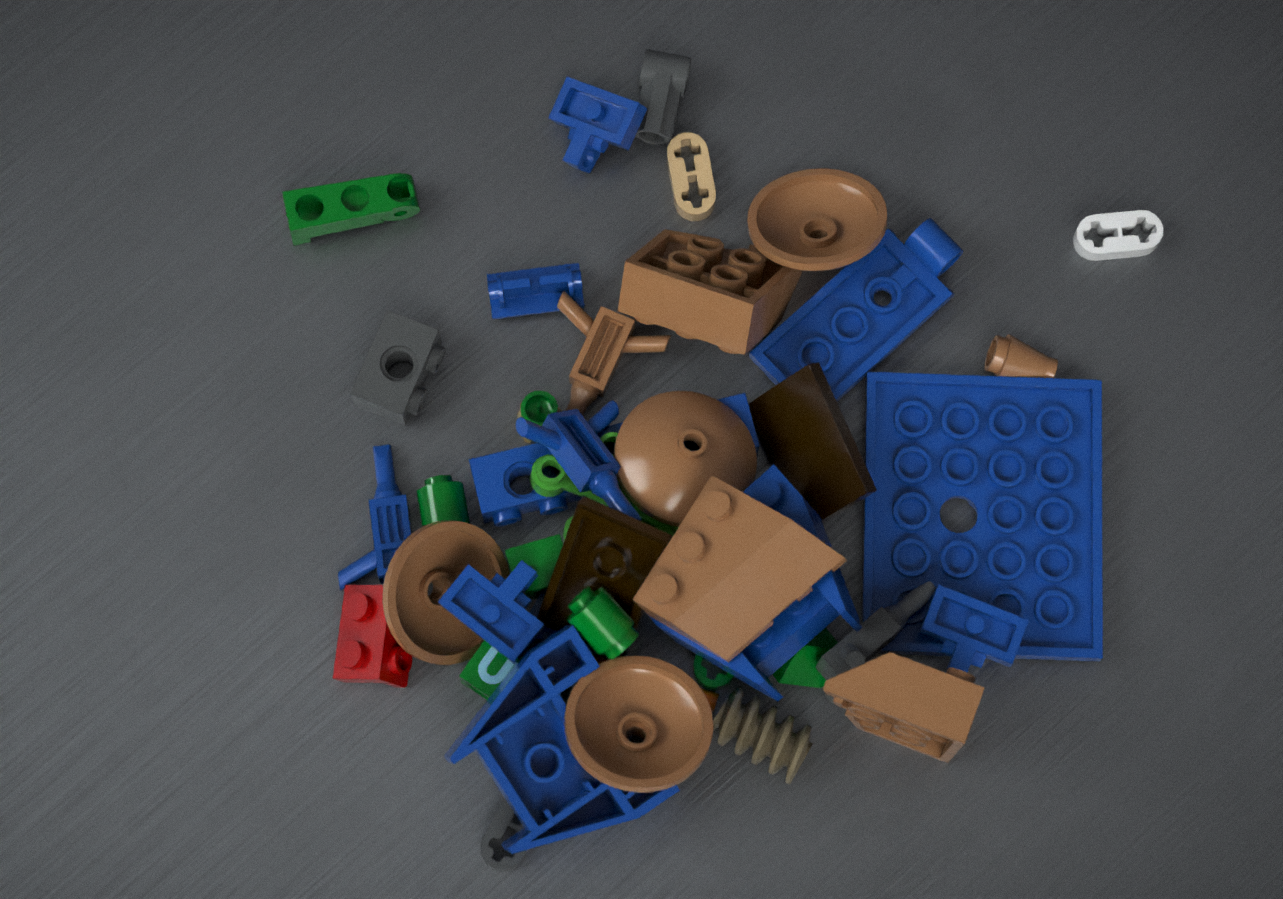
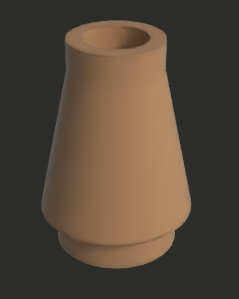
(1014, 358)

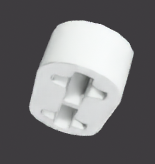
(1117, 225)

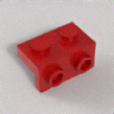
(365, 644)

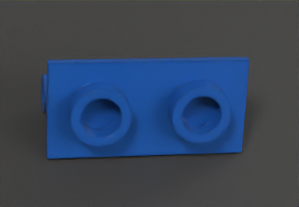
(533, 290)

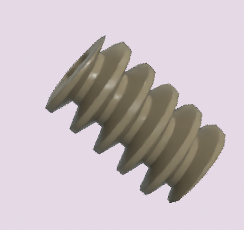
(762, 734)

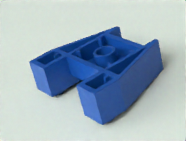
(801, 619)
(528, 756)

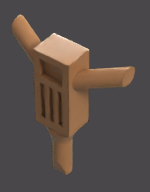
(604, 346)

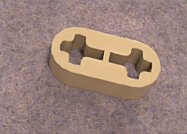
(681, 178)

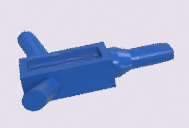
(582, 452)
(388, 519)

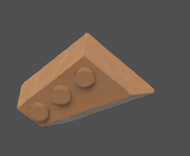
(706, 290)
(732, 570)
(909, 703)

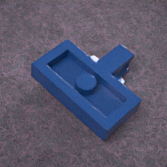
(594, 121)
(496, 608)
(972, 629)

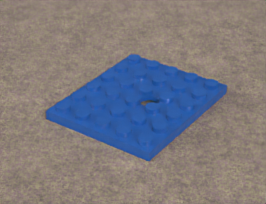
(1032, 472)

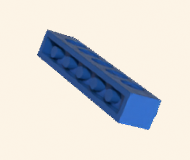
(496, 472)

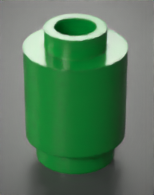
(442, 500)
(602, 622)

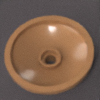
(817, 219)
(661, 472)
(437, 556)
(642, 700)

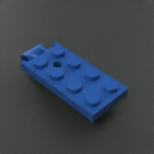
(847, 327)

